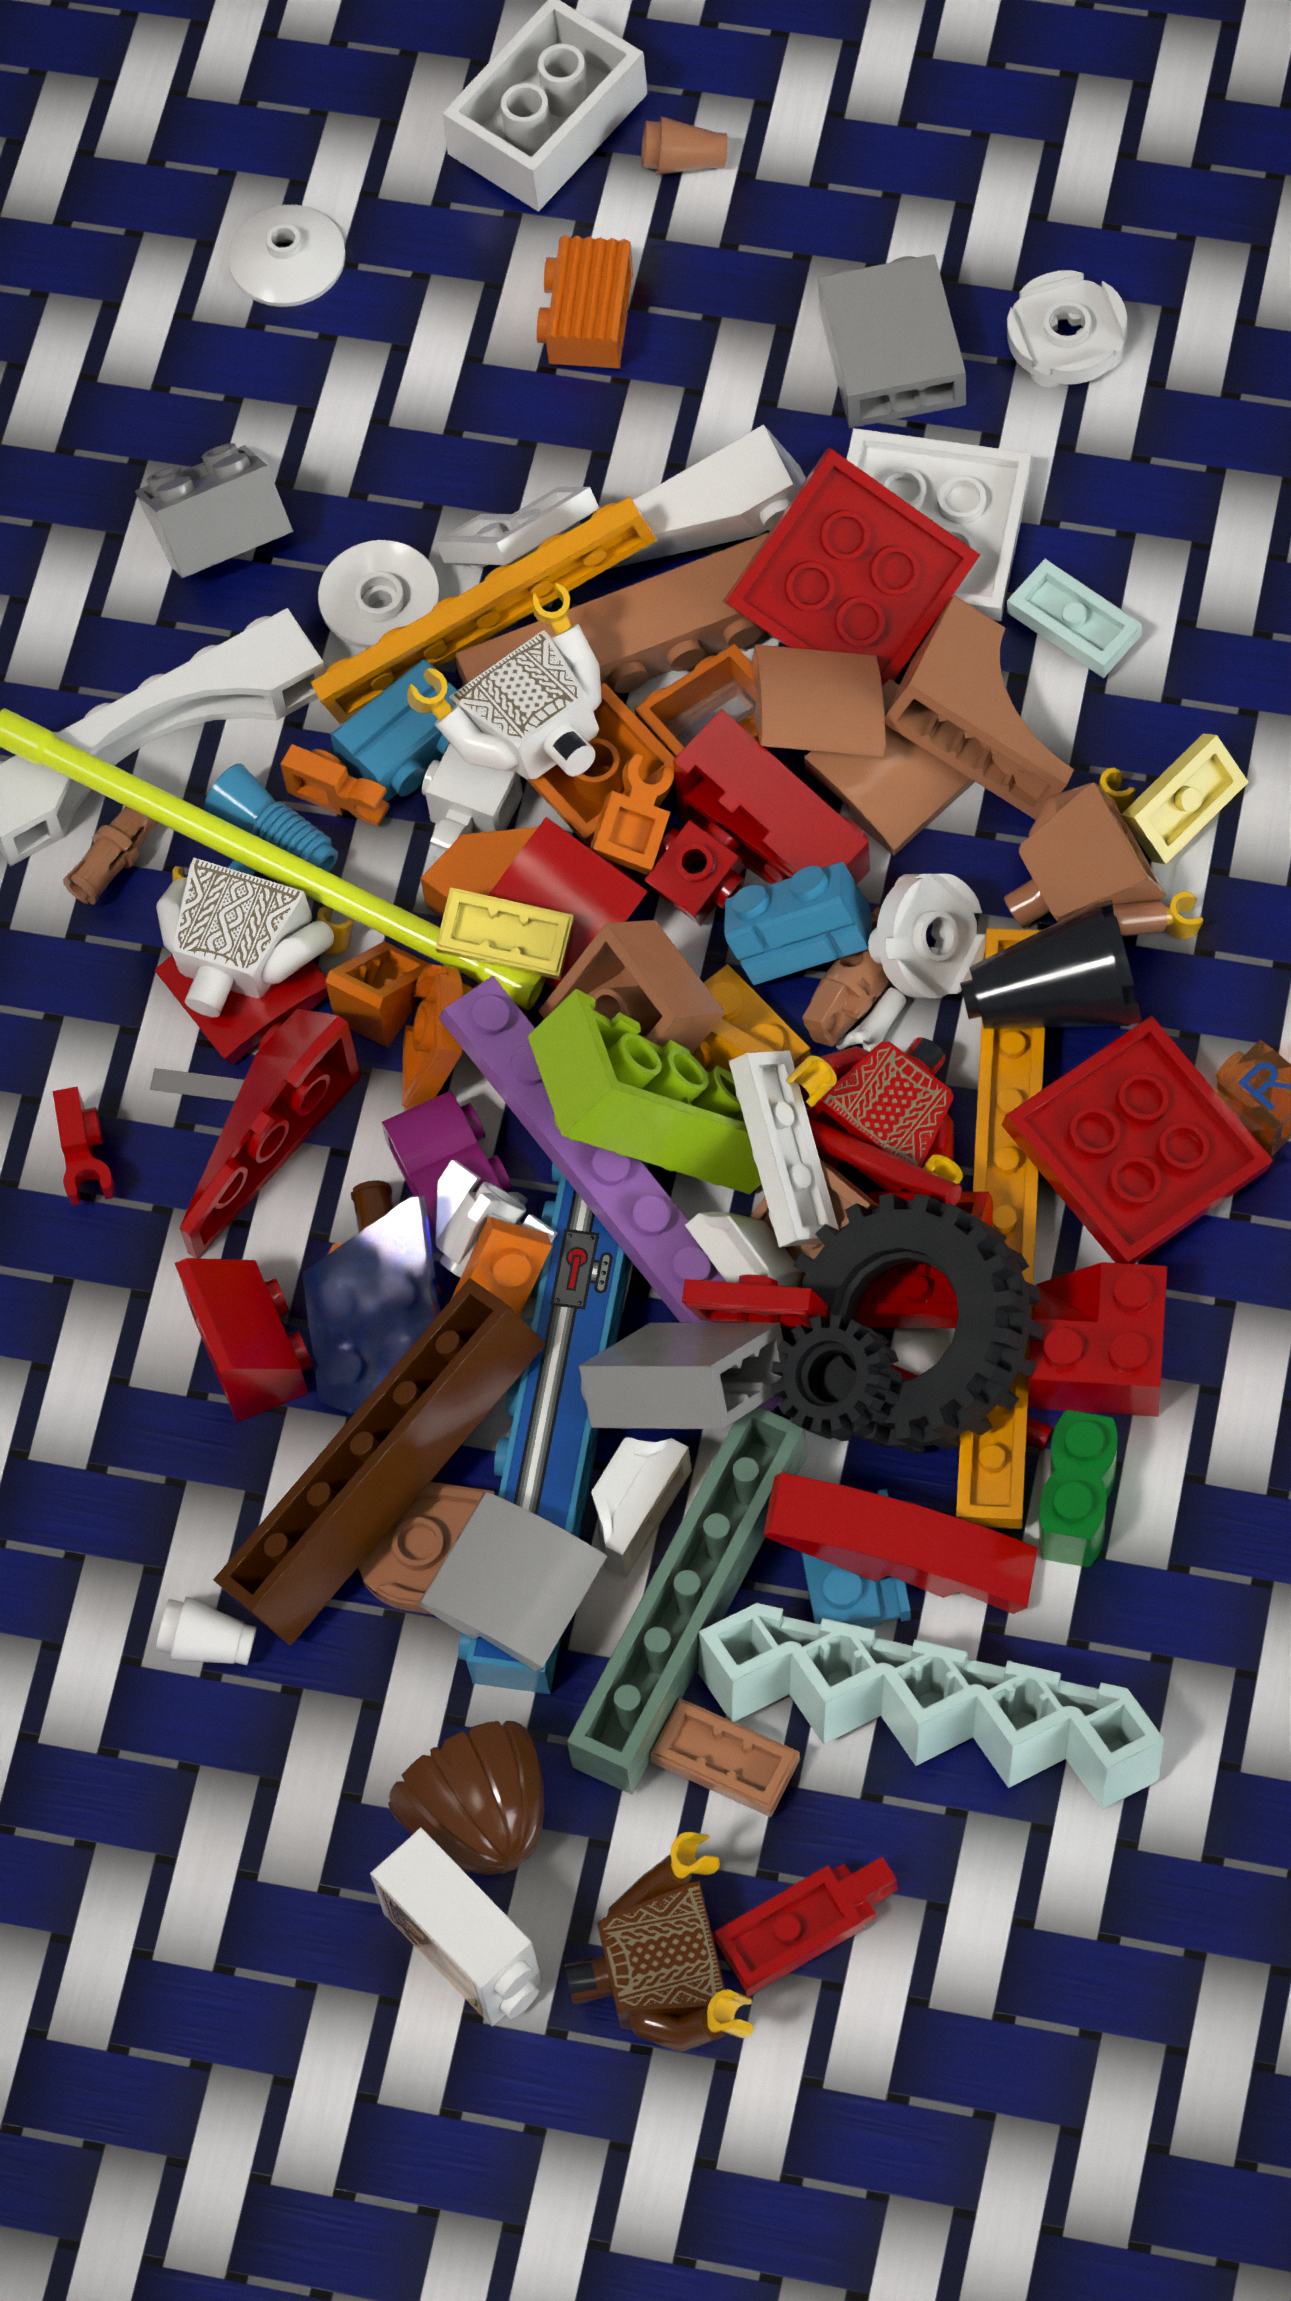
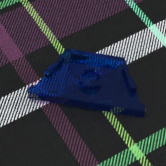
(370, 1304)

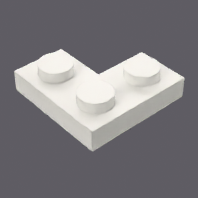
(510, 537)

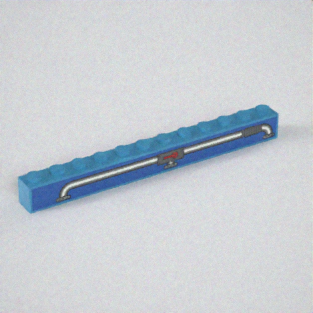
(551, 1440)

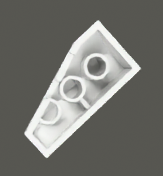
(720, 498)

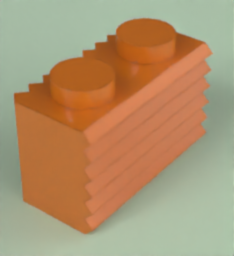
(588, 302)

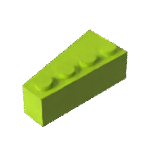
(641, 1097)

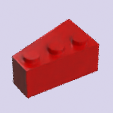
(762, 805)

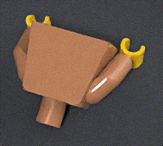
(1087, 855)

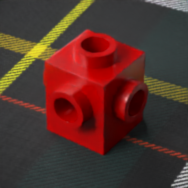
(699, 892)

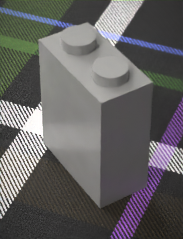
(892, 340)
(682, 1375)

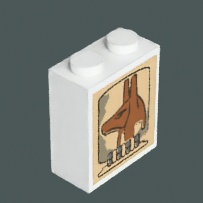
(458, 1928)

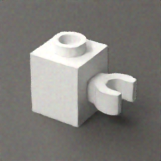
(468, 798)

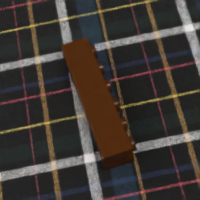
(380, 1461)

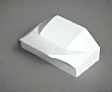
(742, 1247)
(636, 1496)

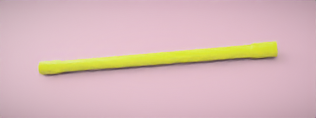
(44, 748)

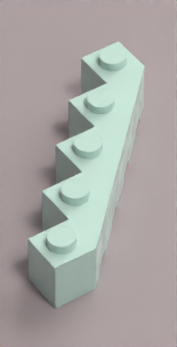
(931, 1699)

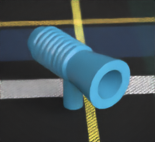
(248, 805)

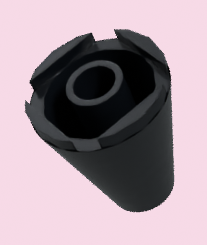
(1057, 977)

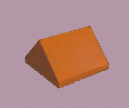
(619, 738)

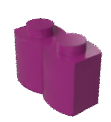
(432, 1136)

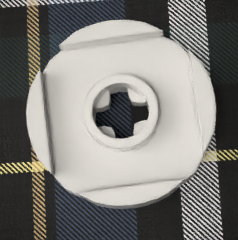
(1073, 358)
(901, 935)

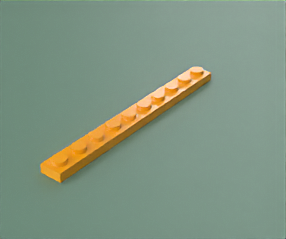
(1009, 1074)

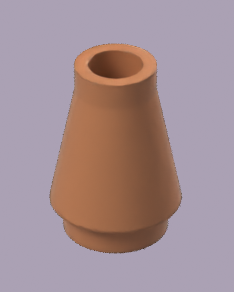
(681, 147)

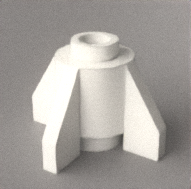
(465, 1212)

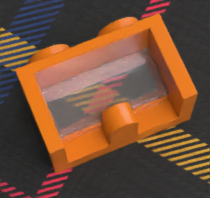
(692, 701)

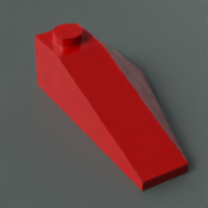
(287, 1093)

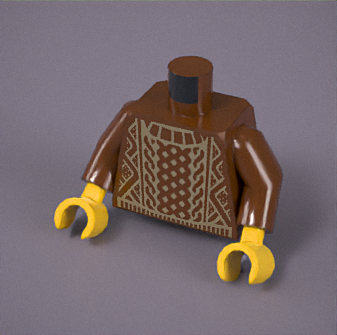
(663, 1958)

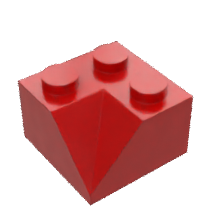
(1100, 1340)

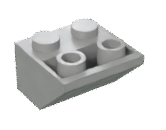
(213, 508)

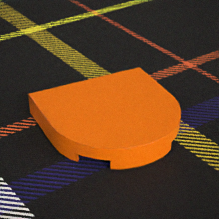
(428, 1045)

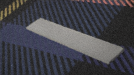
(195, 1084)

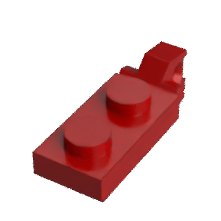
(802, 1922)

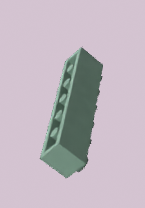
(684, 1596)

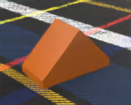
(376, 991)

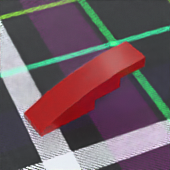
(899, 1539)

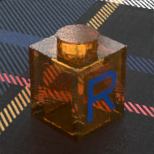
(1259, 1094)

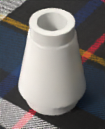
(203, 1634)

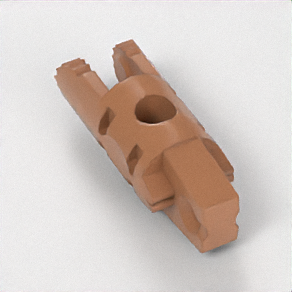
(845, 995)

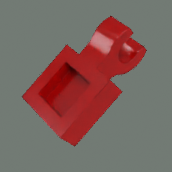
(78, 1132)

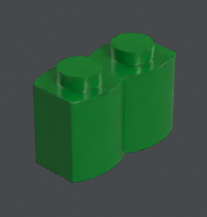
(1077, 1490)

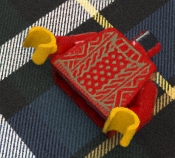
(886, 1102)

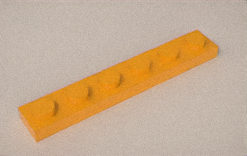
(486, 608)

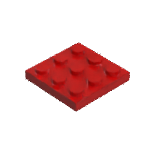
(851, 570)
(1136, 1142)

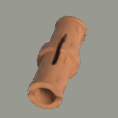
(112, 850)

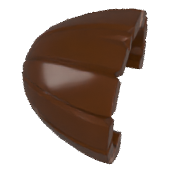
(476, 1797)

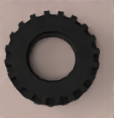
(990, 1324)

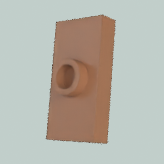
(725, 1757)

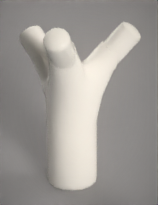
(876, 1023)

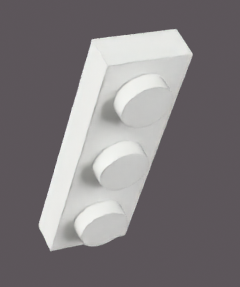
(783, 1147)

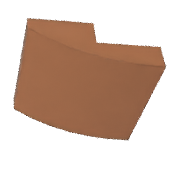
(818, 700)
(892, 793)

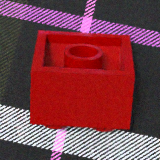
(244, 1333)

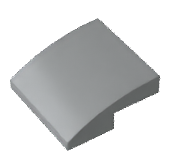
(512, 1580)

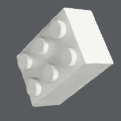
(545, 103)

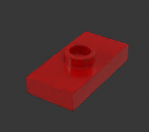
(752, 1301)

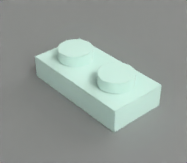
(1074, 618)

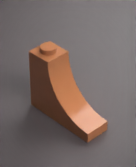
(963, 714)

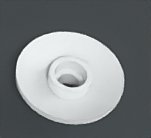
(290, 273)
(373, 574)

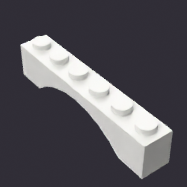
(250, 676)

